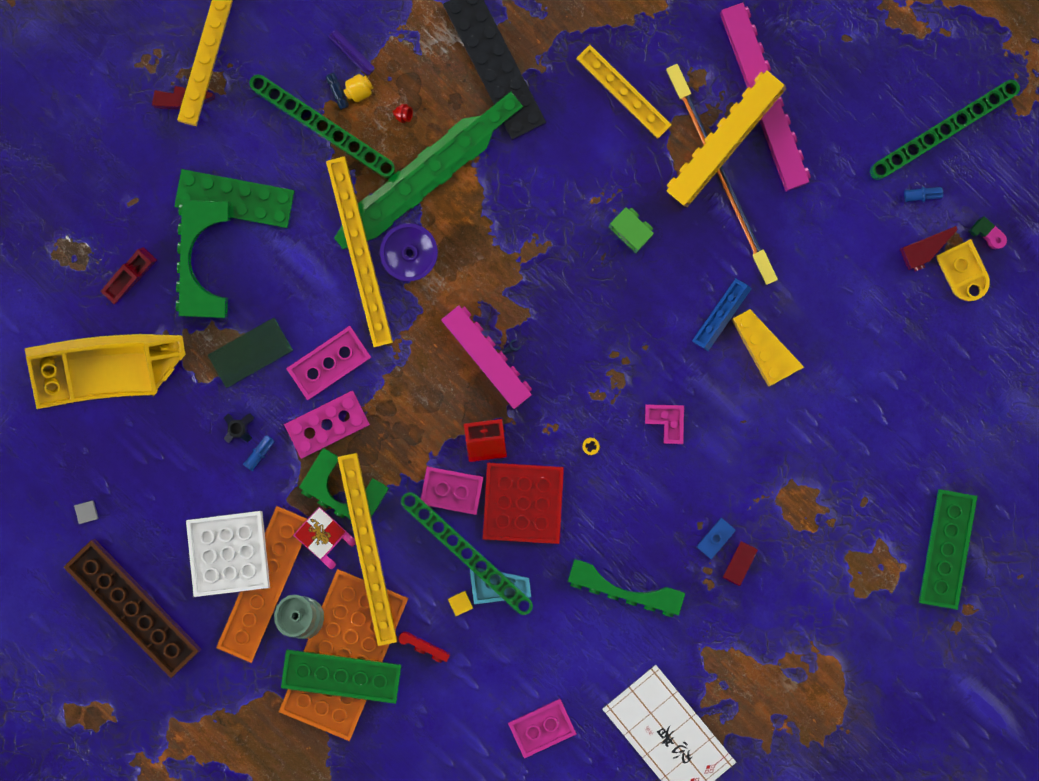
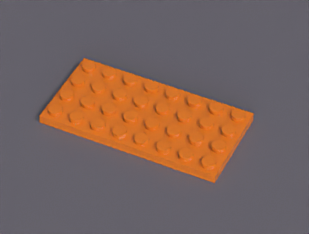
(345, 633)

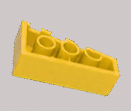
(768, 353)

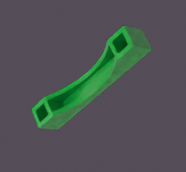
(664, 599)

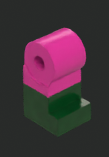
(988, 231)

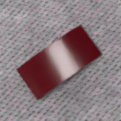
(740, 563)

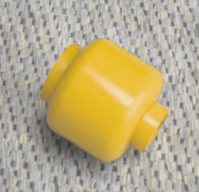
(358, 88)

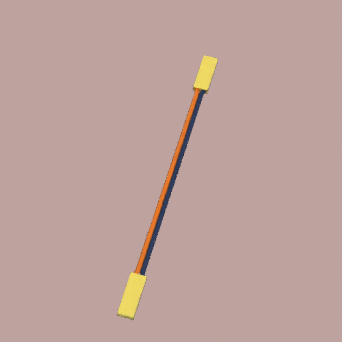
(759, 257)

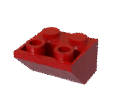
(485, 440)

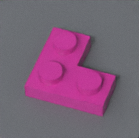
(671, 416)

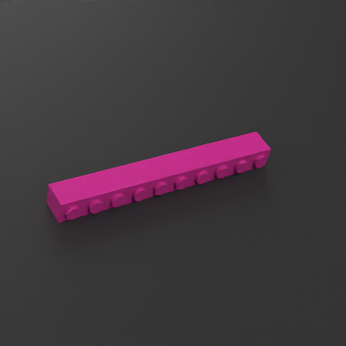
(774, 122)

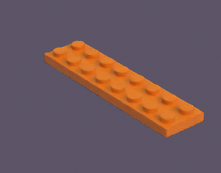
(255, 607)

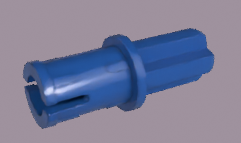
(923, 194)
(259, 452)

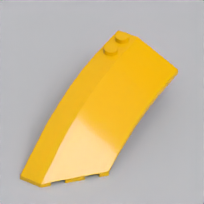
(101, 367)

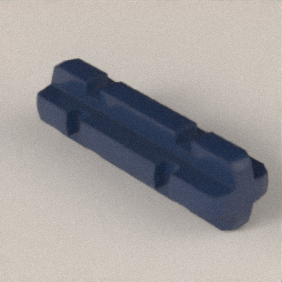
(337, 91)

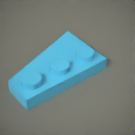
(484, 594)

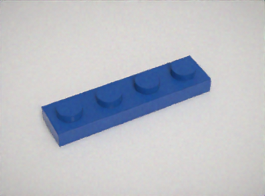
(721, 314)

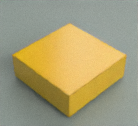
(460, 603)

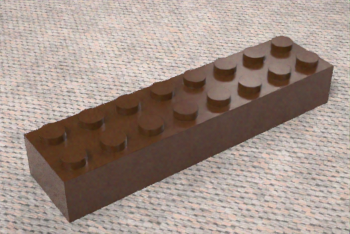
(132, 608)

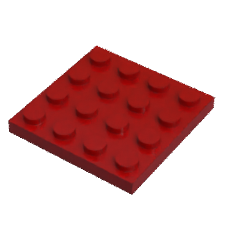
(523, 503)

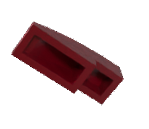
(174, 100)
(128, 275)

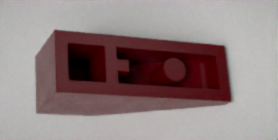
(923, 251)

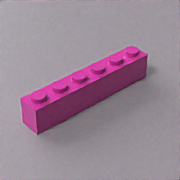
(486, 357)

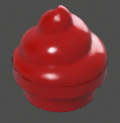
(403, 113)

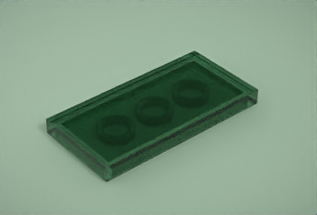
(250, 352)

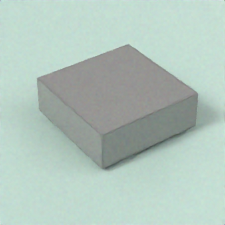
(86, 512)

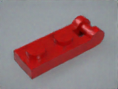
(423, 646)

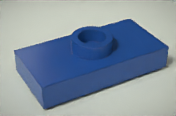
(716, 538)

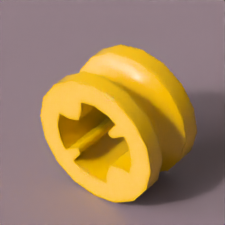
(593, 451)

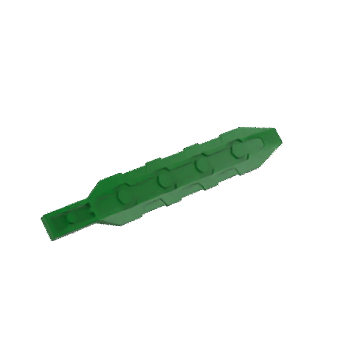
(430, 169)

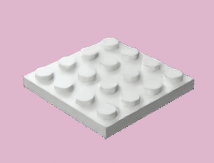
(228, 554)

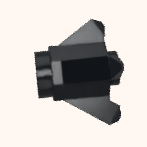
(238, 428)

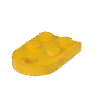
(963, 269)

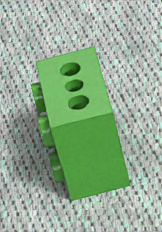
(631, 229)

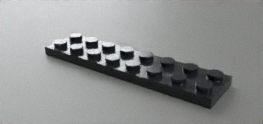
(494, 62)

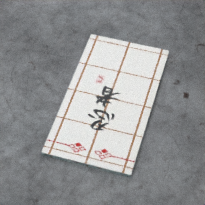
(667, 731)

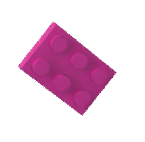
(452, 490)
(542, 728)

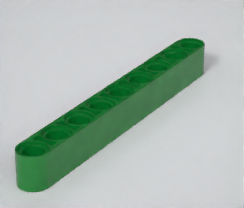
(315, 120)
(952, 125)
(470, 562)

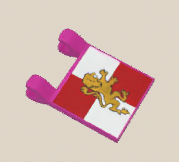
(321, 535)

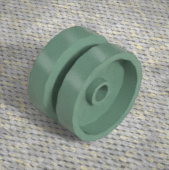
(299, 617)

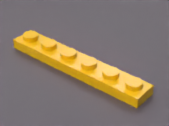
(623, 91)

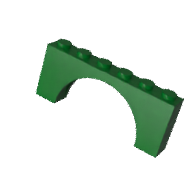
(194, 298)

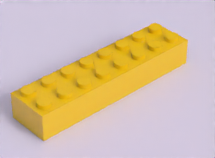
(726, 139)

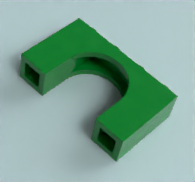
(317, 480)

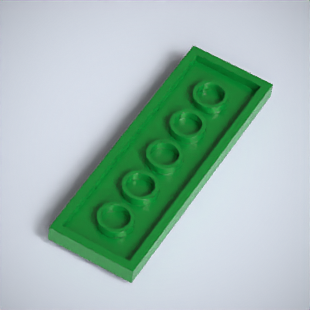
(248, 199)
(947, 549)
(341, 676)

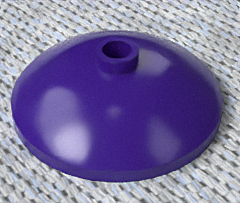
(395, 248)

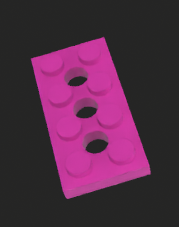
(316, 358)
(314, 419)

